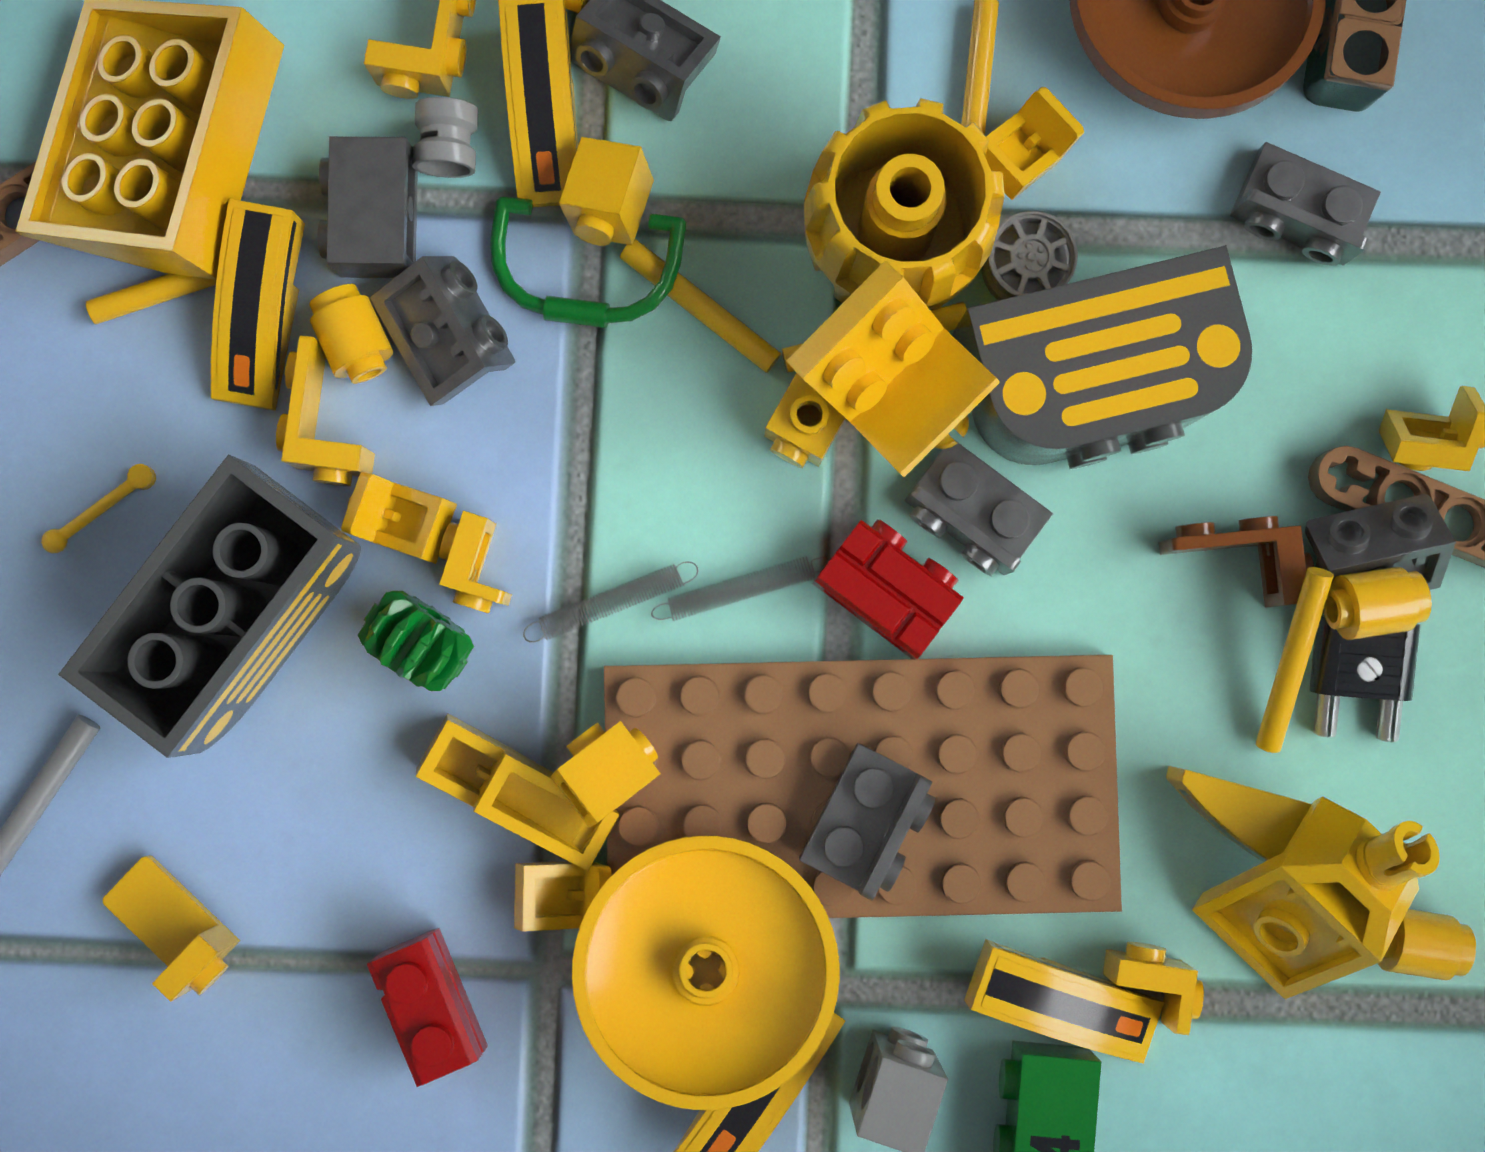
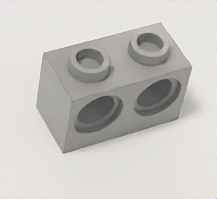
(897, 1091)

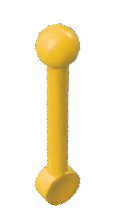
(138, 477)

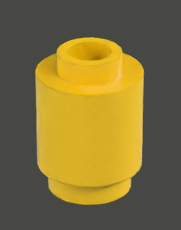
(350, 333)
(1377, 602)
(1430, 947)

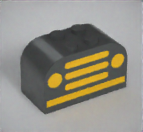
(1109, 360)
(213, 611)

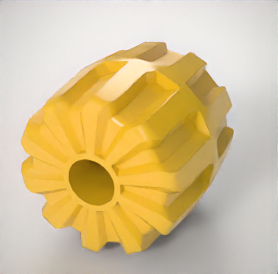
(905, 193)

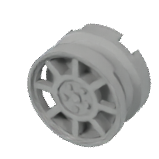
(1030, 255)

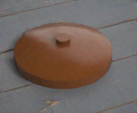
(1197, 53)

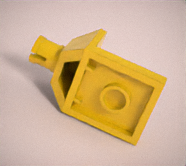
(894, 370)
(1323, 901)

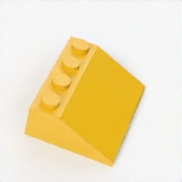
(152, 133)

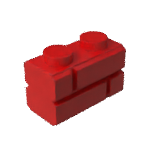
(889, 588)
(428, 1007)

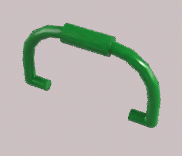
(576, 310)

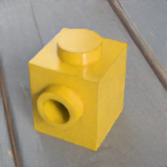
(606, 191)
(803, 425)
(605, 770)

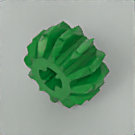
(415, 640)

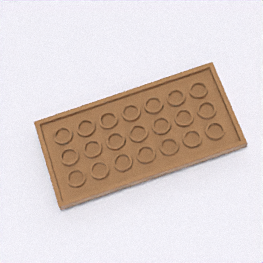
(1011, 753)

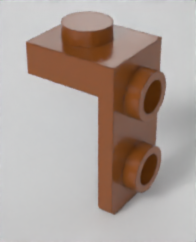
(1279, 549)

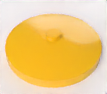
(705, 973)

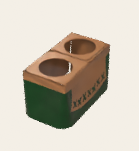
(1350, 89)

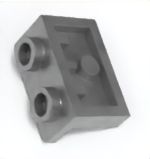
(642, 50)
(1305, 206)
(442, 327)
(977, 509)
(1384, 536)
(867, 822)

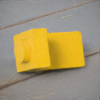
(411, 69)
(295, 433)
(172, 927)

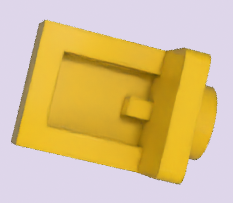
(1032, 141)
(1435, 440)
(397, 517)
(465, 551)
(555, 894)
(1147, 969)

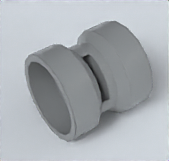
(445, 137)

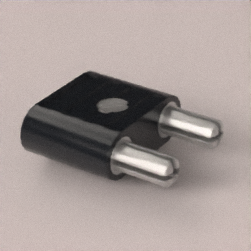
(1363, 668)

